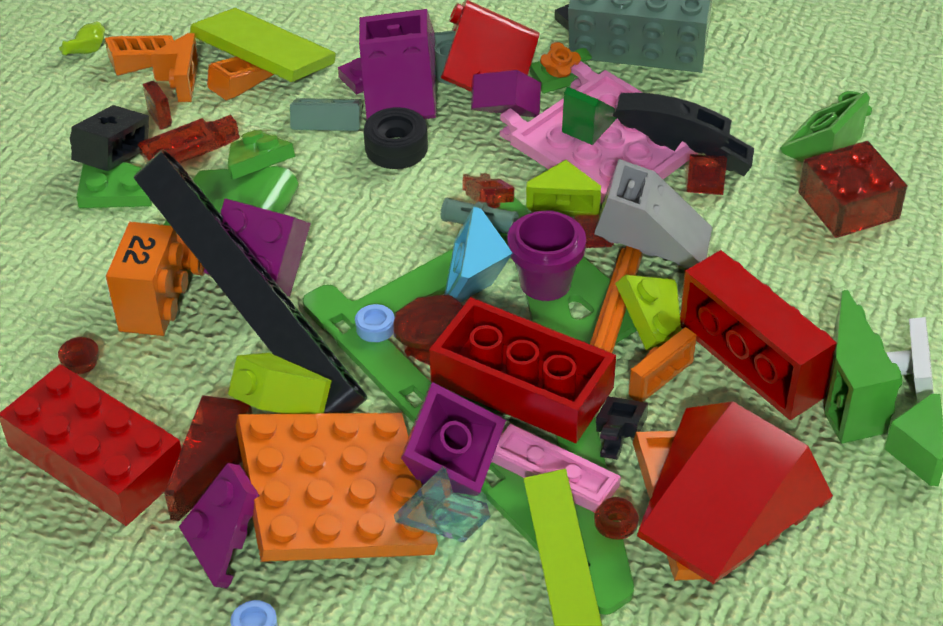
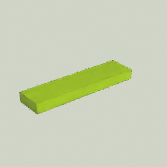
(562, 550)

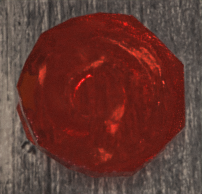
(423, 322)

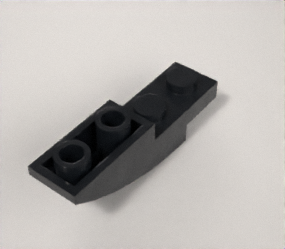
(675, 120)

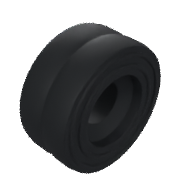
(398, 152)

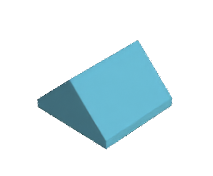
(476, 257)

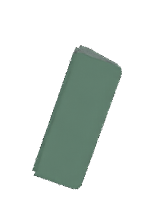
(326, 114)

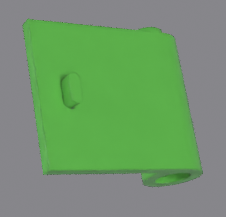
(266, 188)

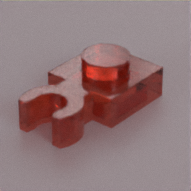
(487, 190)

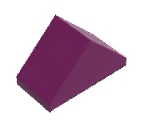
(506, 90)

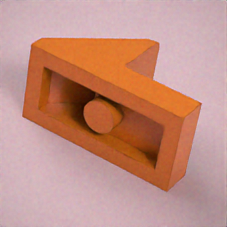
(178, 65)

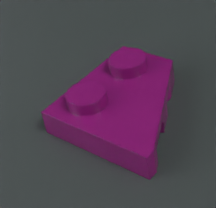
(220, 522)

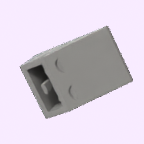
(652, 217)

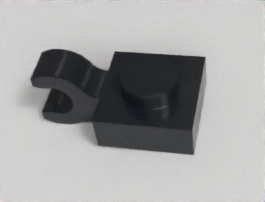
(619, 420)

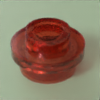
(79, 354)
(616, 509)

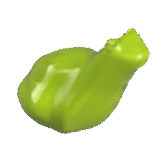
(86, 41)

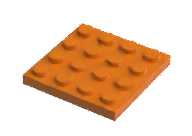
(330, 485)

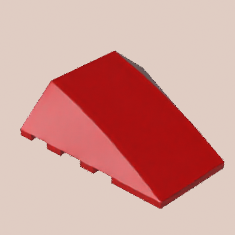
(729, 489)

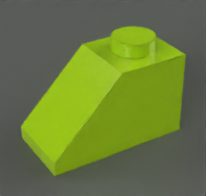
(278, 385)

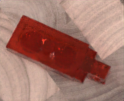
(191, 139)

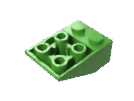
(861, 378)

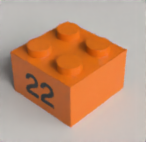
(147, 278)

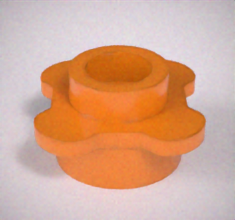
(559, 60)

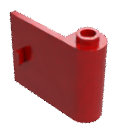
(486, 44)

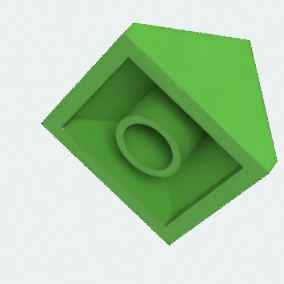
(829, 129)

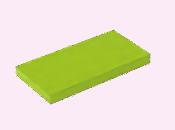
(263, 44)

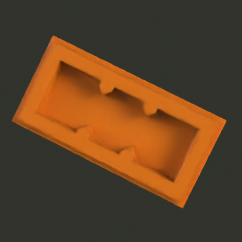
(662, 365)

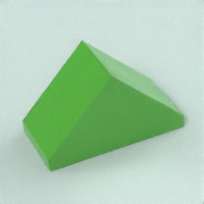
(918, 439)

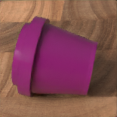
(546, 253)

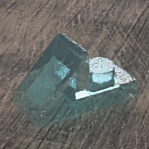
(442, 511)

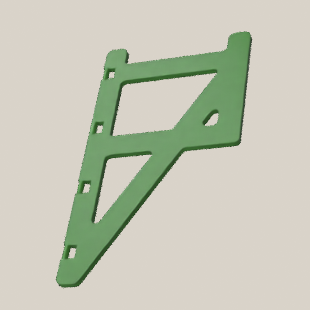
(399, 377)

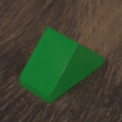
(585, 116)

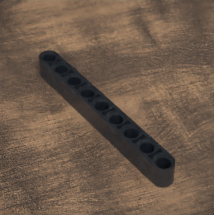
(244, 278)

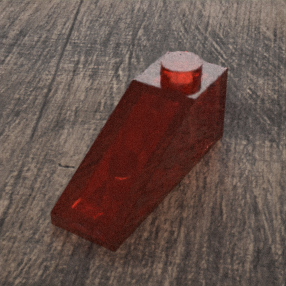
(205, 452)

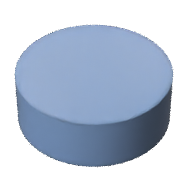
(374, 323)
(254, 614)

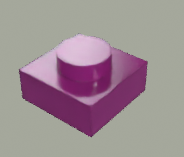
(352, 75)

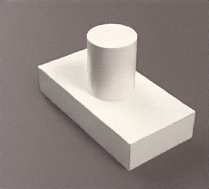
(916, 360)

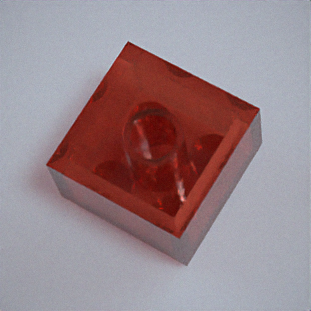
(852, 189)

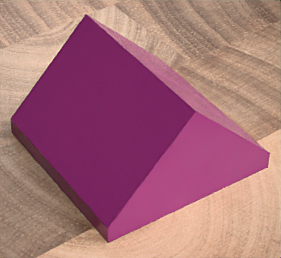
(455, 436)

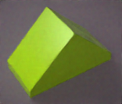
(564, 191)

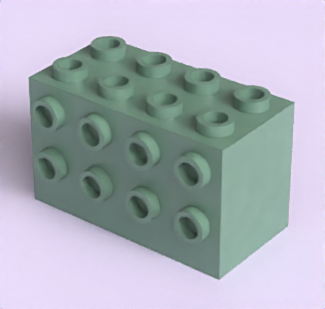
(642, 31)

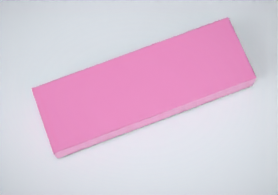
(531, 455)

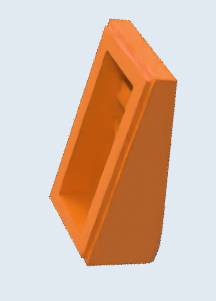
(133, 52)
(234, 77)

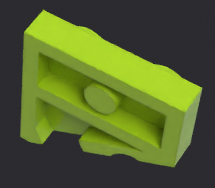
(652, 307)

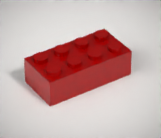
(757, 334)
(523, 369)
(91, 443)

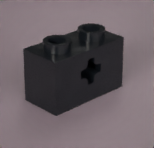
(108, 137)

